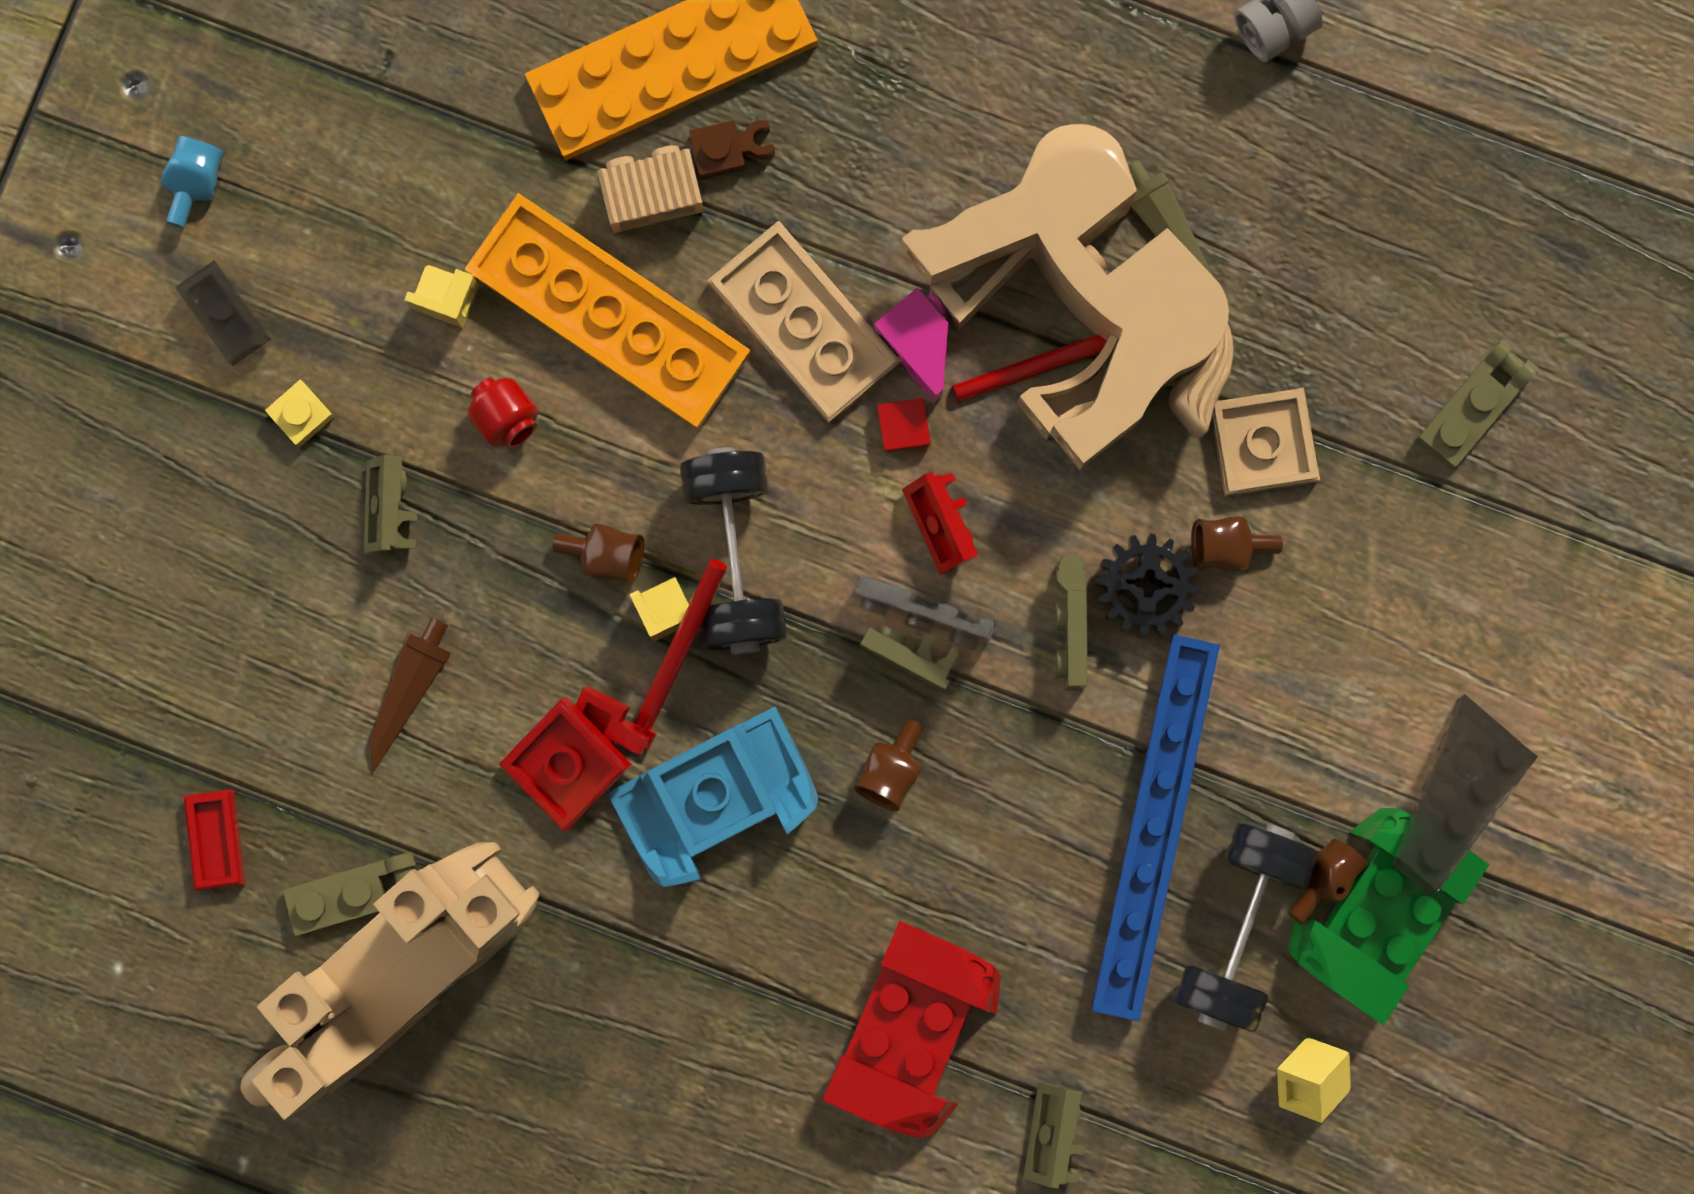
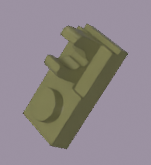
(384, 489)
(890, 647)
(1052, 1135)

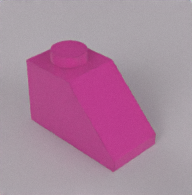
(918, 337)

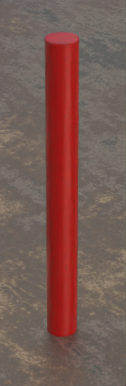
(1029, 368)
(681, 643)

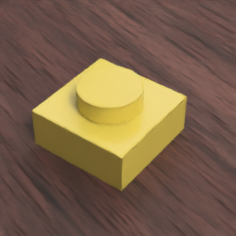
(299, 413)

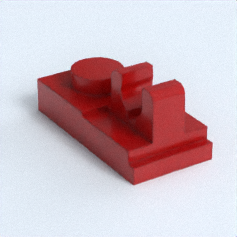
(939, 522)

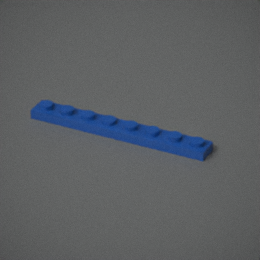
(1155, 828)

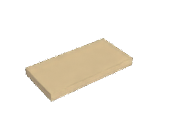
(804, 322)

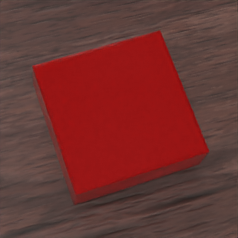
(903, 425)

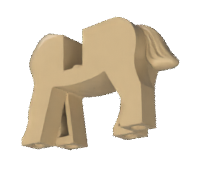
(1155, 309)
(387, 975)

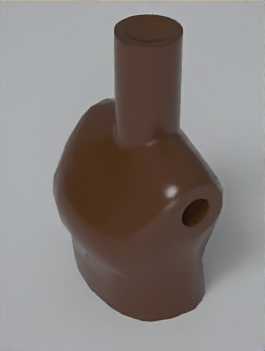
(1229, 544)
(605, 552)
(891, 769)
(1330, 880)

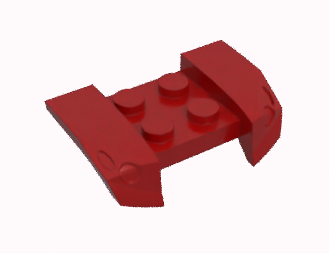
(912, 1032)

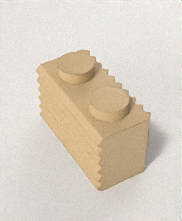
(650, 189)

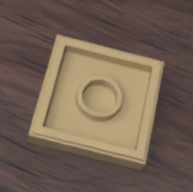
(1264, 442)

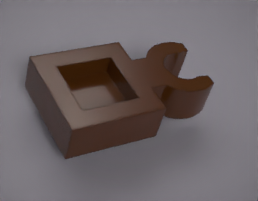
(721, 149)

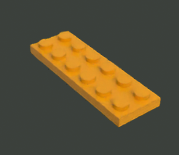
(663, 66)
(608, 311)

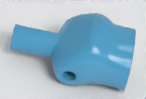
(190, 176)

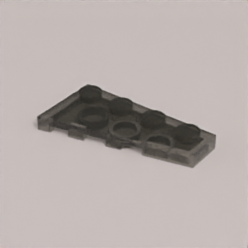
(1463, 792)

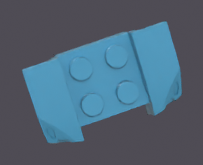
(714, 795)

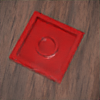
(565, 764)

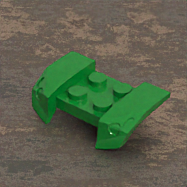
(1382, 924)

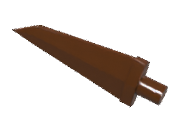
(412, 676)

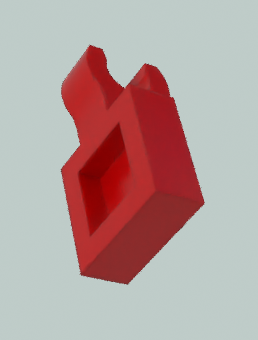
(609, 719)

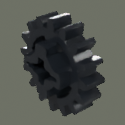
(1150, 565)

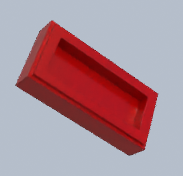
(214, 840)

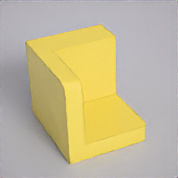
(444, 295)
(661, 608)
(1314, 1079)

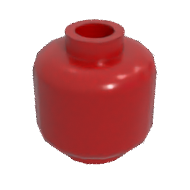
(502, 412)

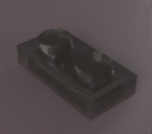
(223, 313)

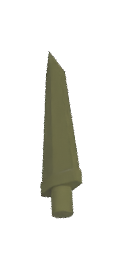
(1160, 210)

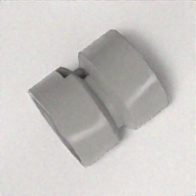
(1270, 24)

